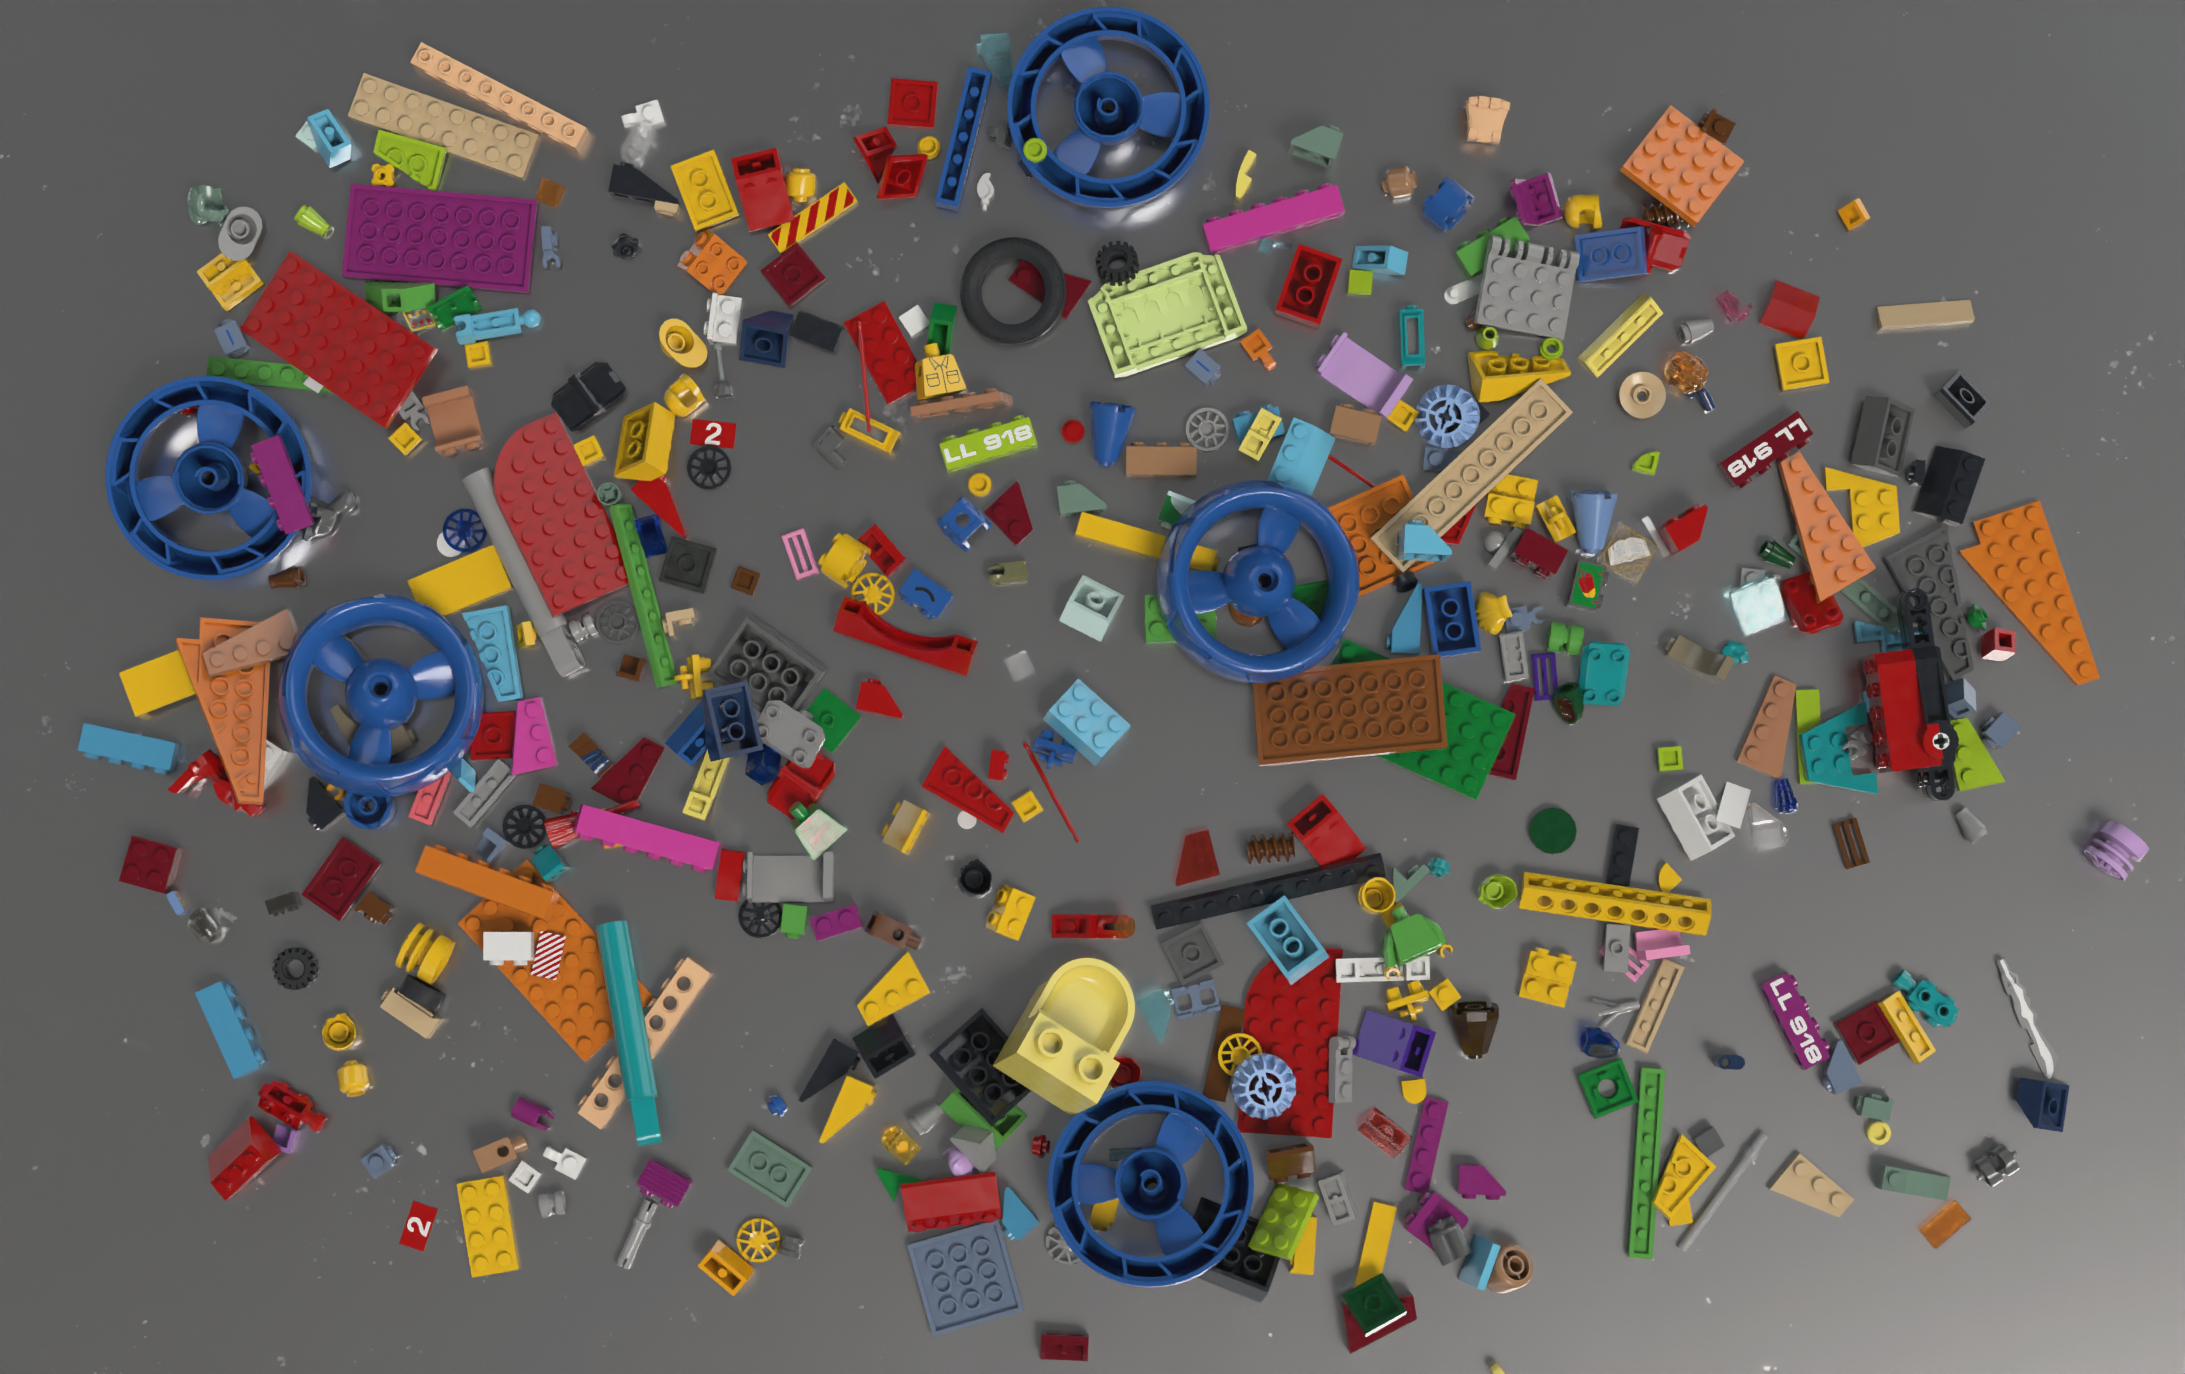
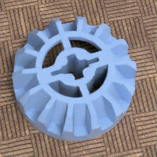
(1454, 396)
(1258, 1066)

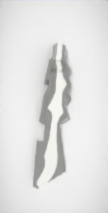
(2027, 1017)

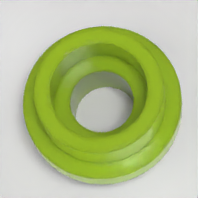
(1556, 343)

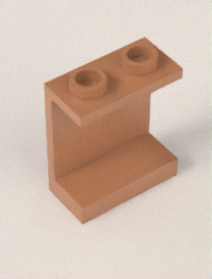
(454, 420)

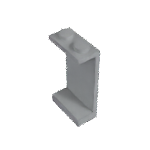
(789, 879)

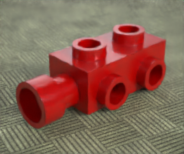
(289, 1107)

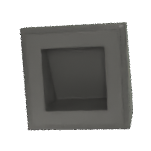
(1708, 1141)

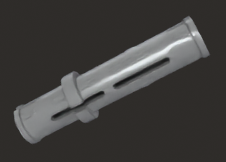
(636, 1234)

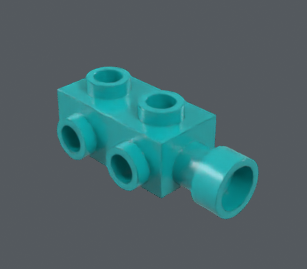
(1930, 1006)

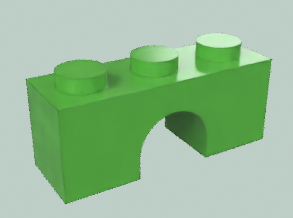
(1472, 255)

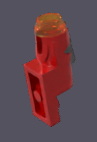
(1092, 926)

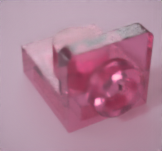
(1730, 304)

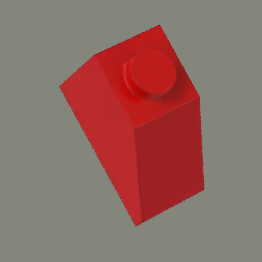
(877, 700)

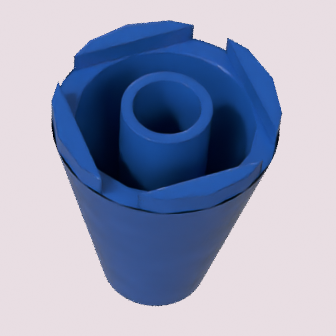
(1109, 429)

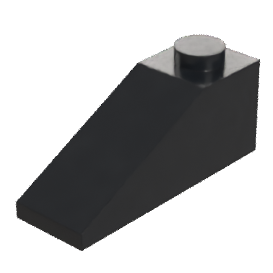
(633, 184)
(834, 1064)

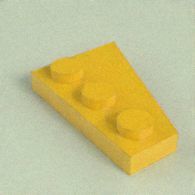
(1681, 1177)

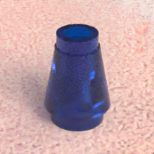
(1784, 797)

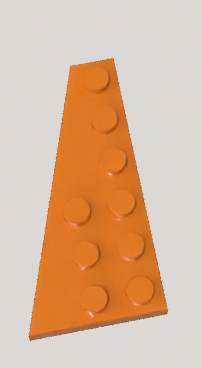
(1824, 536)

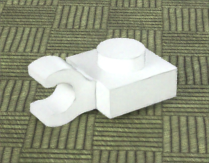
(648, 111)
(568, 1162)

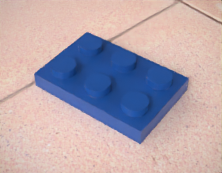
(1611, 254)

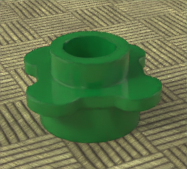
(1977, 617)

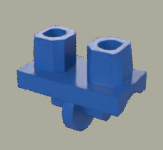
(1051, 751)

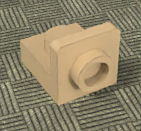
(682, 617)

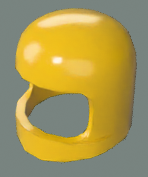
(1583, 203)
(683, 396)
(1371, 892)

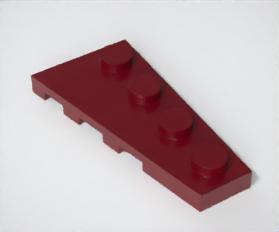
(1518, 701)

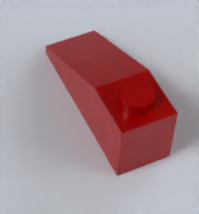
(660, 500)

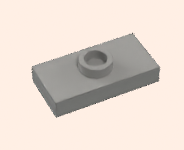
(1513, 655)
(1616, 948)

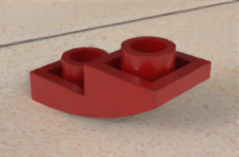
(729, 875)

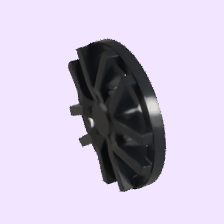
(709, 467)
(760, 916)

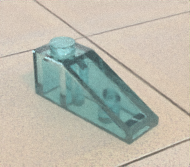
(997, 58)

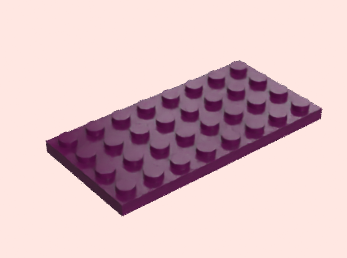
(439, 238)

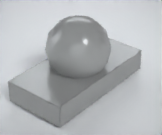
(1497, 544)

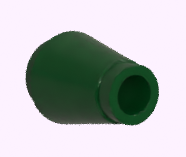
(1776, 554)

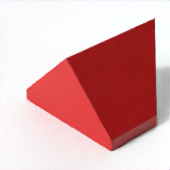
(874, 149)

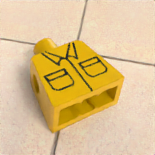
(937, 375)

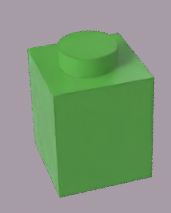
(794, 920)

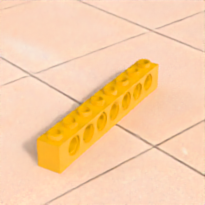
(1615, 903)

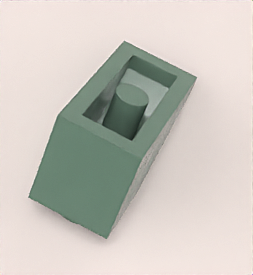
(1077, 499)

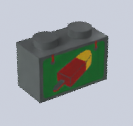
(1586, 586)

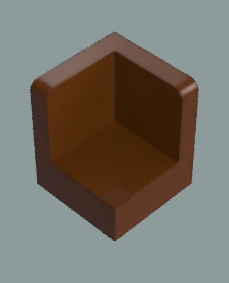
(632, 668)

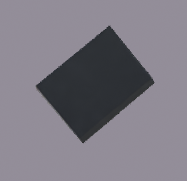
(1962, 399)

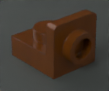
(1716, 126)

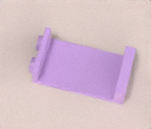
(1363, 376)

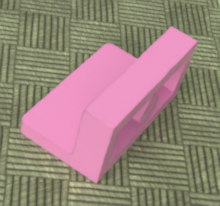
(1659, 944)

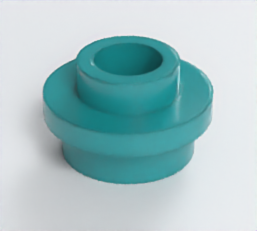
(1438, 867)

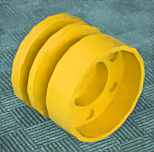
(422, 952)

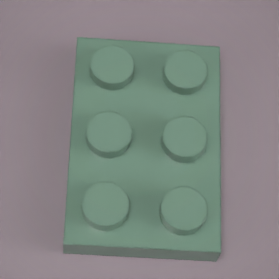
(770, 1168)

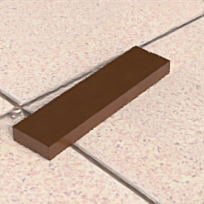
(1217, 1079)

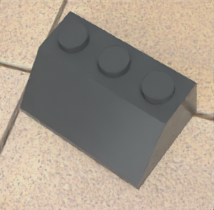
(1882, 436)

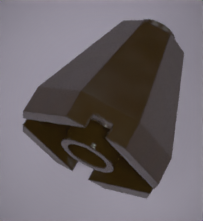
(1474, 1026)

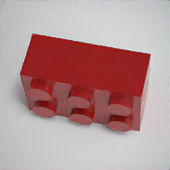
(1308, 286)

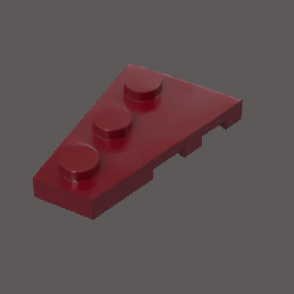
(631, 774)

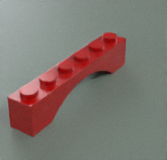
(862, 623)

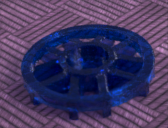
(464, 530)

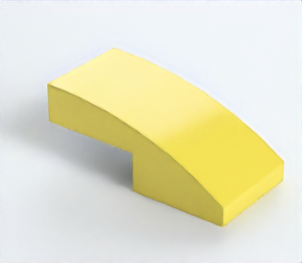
(1243, 181)
(1260, 434)

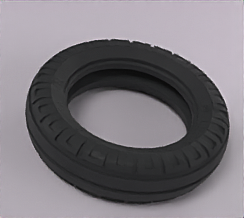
(973, 280)

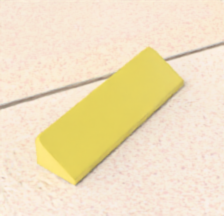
(1620, 335)

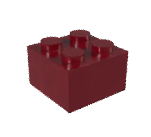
(1538, 554)
(150, 864)

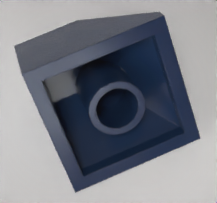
(766, 338)
(2043, 1103)

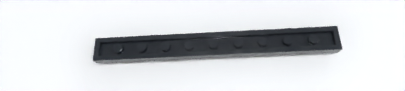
(1268, 891)

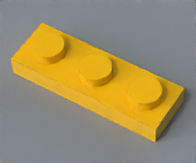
(1907, 1027)

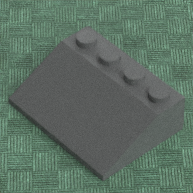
(770, 665)

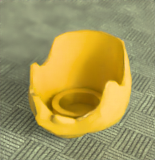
(338, 1032)

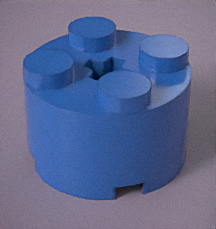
(1447, 205)
(369, 819)

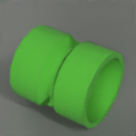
(1565, 638)

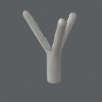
(1615, 1010)

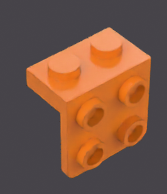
(712, 262)

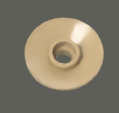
(1649, 385)

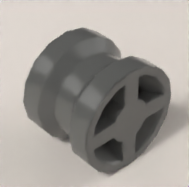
(790, 1246)

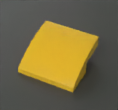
(229, 280)

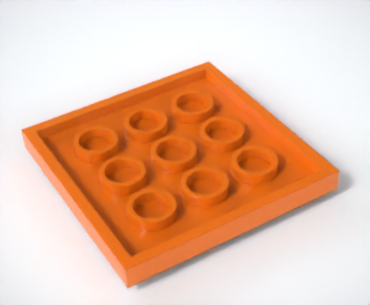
(1682, 166)
(1362, 518)

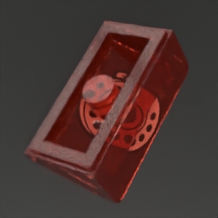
(1384, 1133)

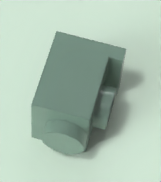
(1874, 1107)

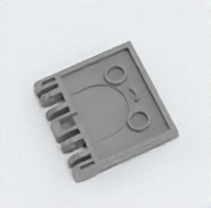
(1524, 292)

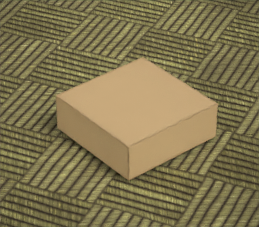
(667, 208)

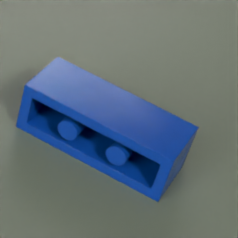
(689, 738)

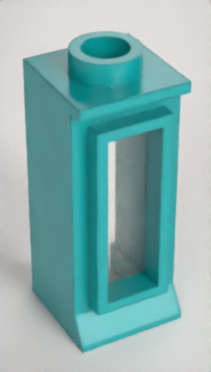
(1411, 337)

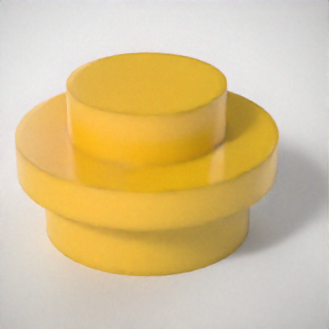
(929, 146)

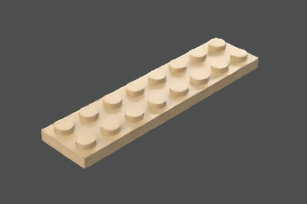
(443, 124)

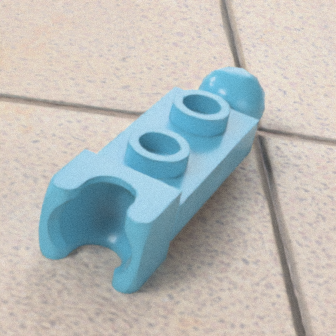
(493, 324)

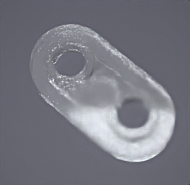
(638, 143)

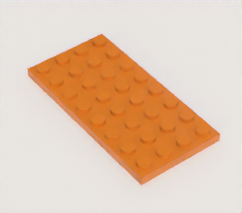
(578, 998)

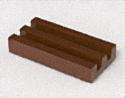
(1865, 859)

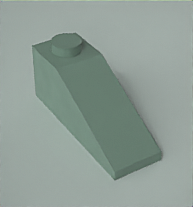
(1913, 1182)

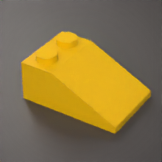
(905, 827)
(851, 1100)

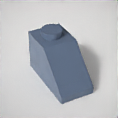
(1839, 1070)

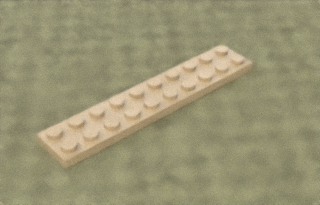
(1478, 468)

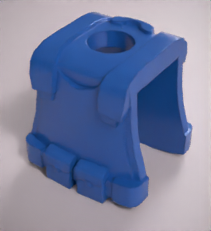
(961, 534)

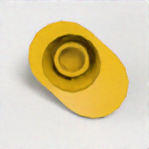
(682, 343)

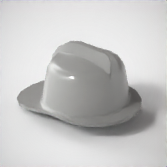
(240, 233)

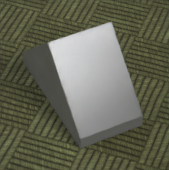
(976, 1146)

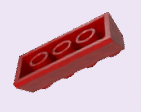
(951, 1202)

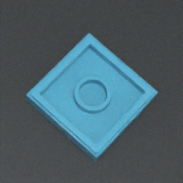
(1479, 1263)

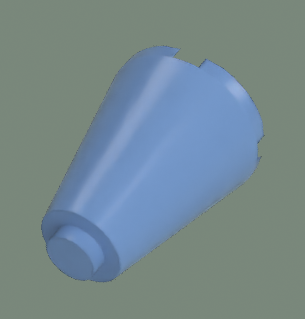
(1592, 517)

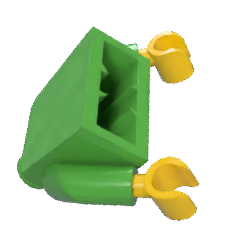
(1410, 940)

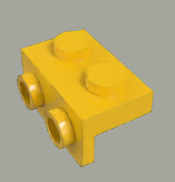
(1010, 912)

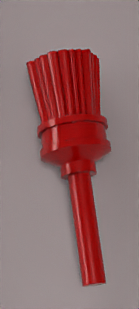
(561, 827)

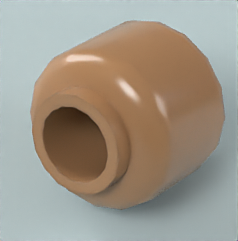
(1400, 182)

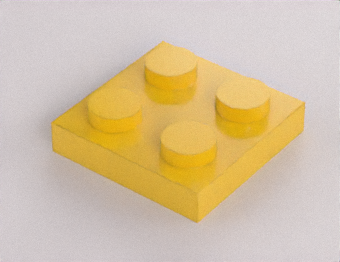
(1801, 363)

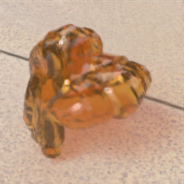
(1679, 368)

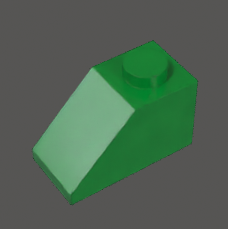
(942, 326)

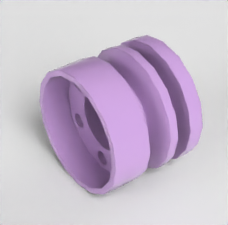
(2114, 853)

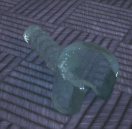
(1267, 244)

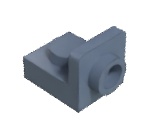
(380, 1160)

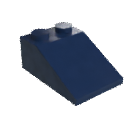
(730, 721)

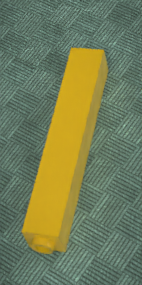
(1137, 541)

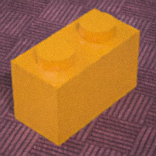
(726, 1267)

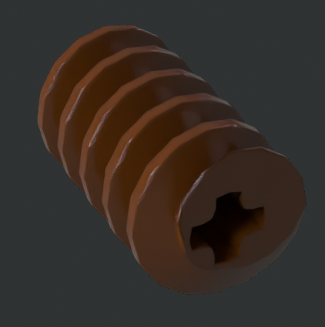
(1661, 215)
(1270, 848)

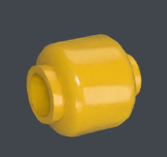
(800, 184)
(353, 1078)

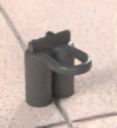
(1448, 1240)

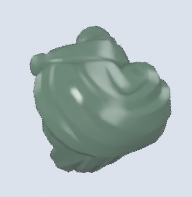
(205, 205)

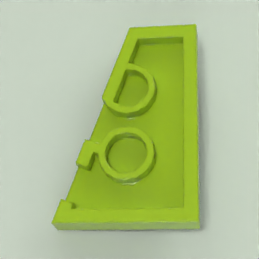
(414, 157)
(1973, 762)

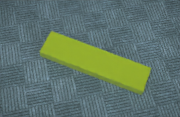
(1807, 716)

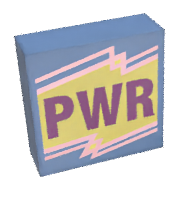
(177, 903)

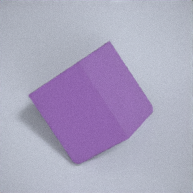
(286, 1138)

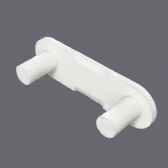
(1463, 290)

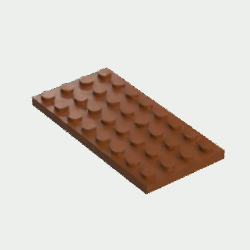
(1352, 711)

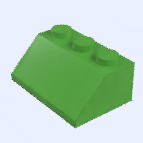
(964, 1113)

